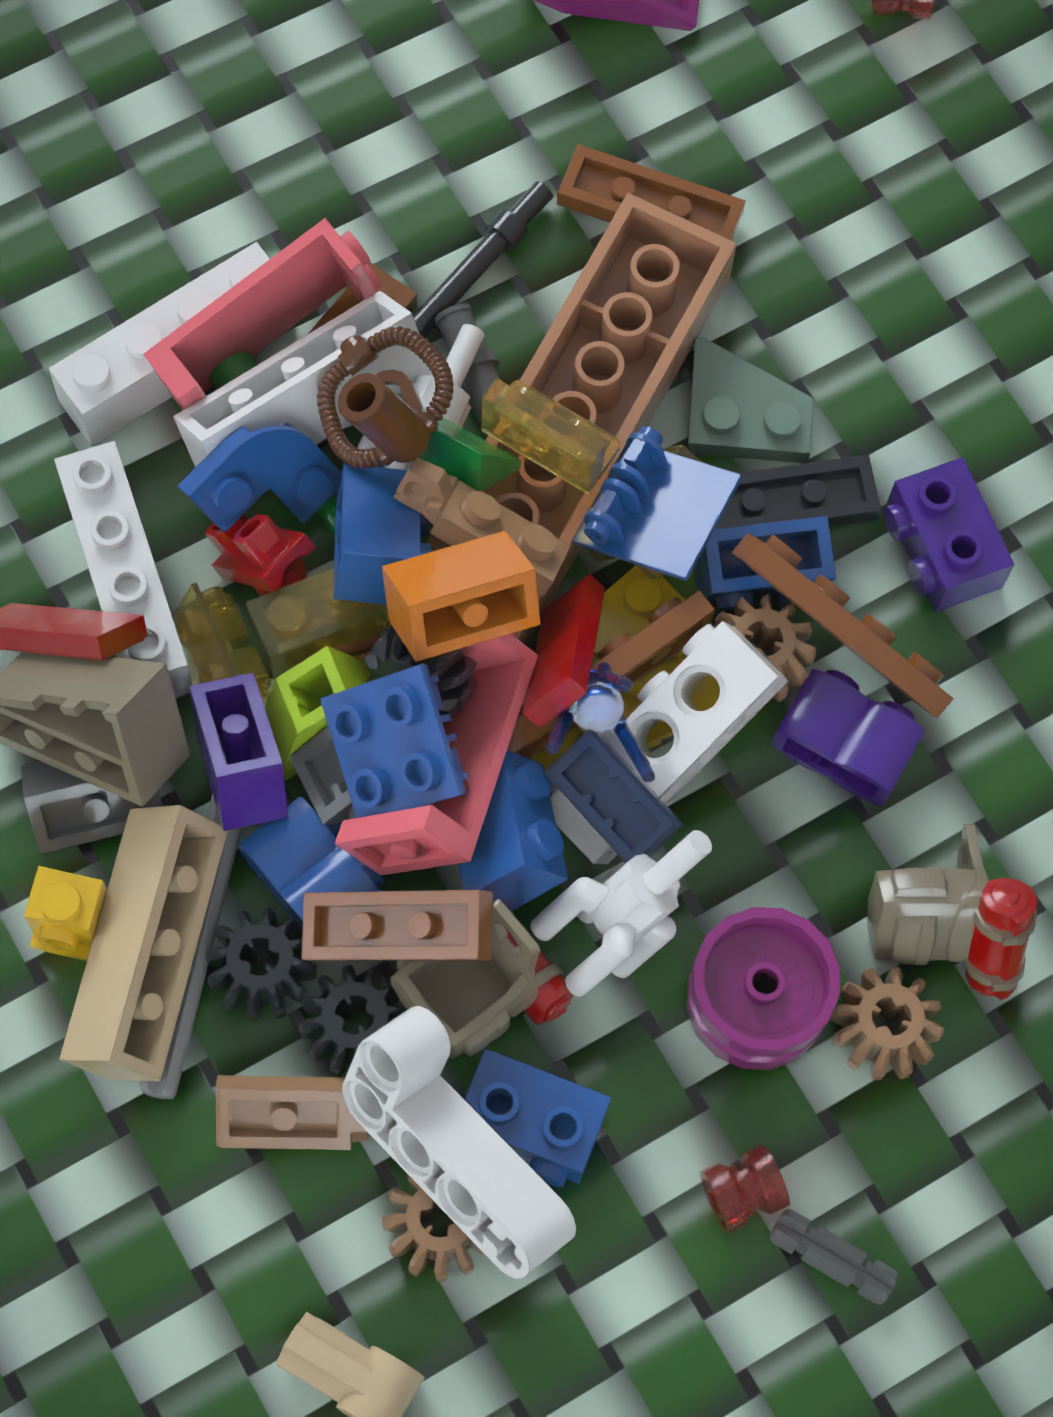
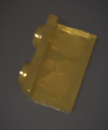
(548, 433)

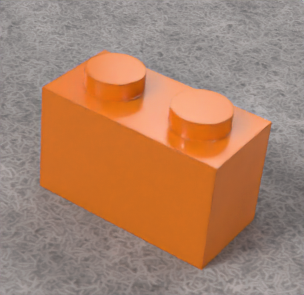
(461, 595)

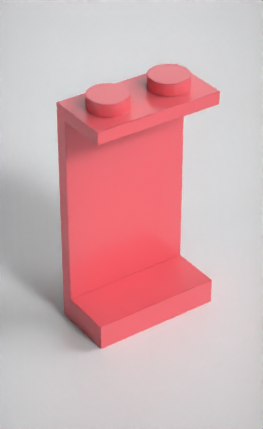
(262, 308)
(450, 828)

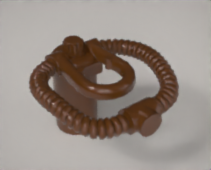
(393, 424)

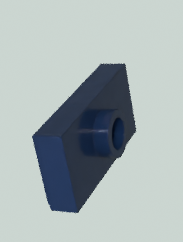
(613, 797)

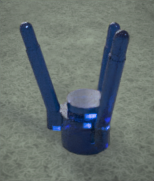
(600, 711)

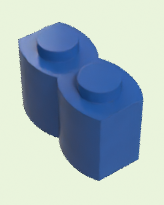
(301, 857)

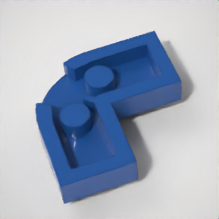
(261, 460)

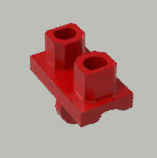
(260, 553)

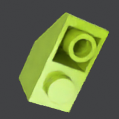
(295, 699)

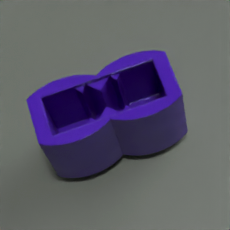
(848, 736)

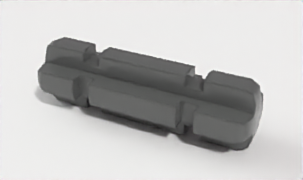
(834, 1256)

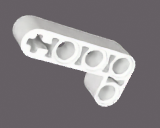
(450, 1148)

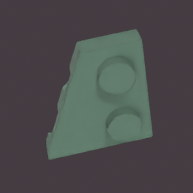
(745, 410)

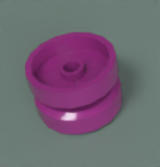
(786, 959)

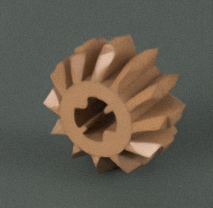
(775, 632)
(878, 1044)
(440, 1249)

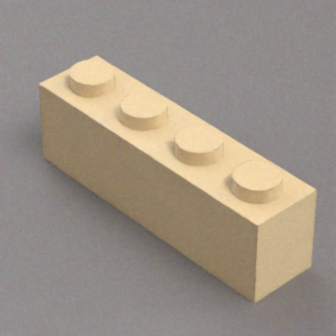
(144, 944)

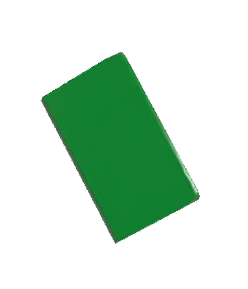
(468, 456)

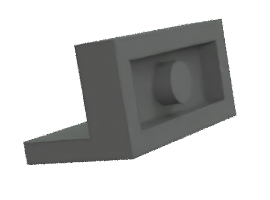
(70, 810)

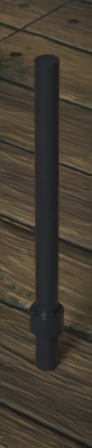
(503, 234)

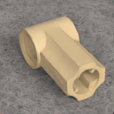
(355, 1377)

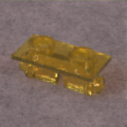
(208, 627)

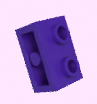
(947, 535)

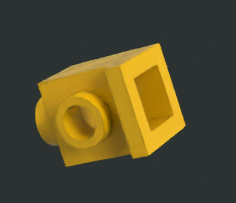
(64, 912)

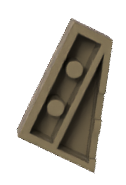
(95, 720)

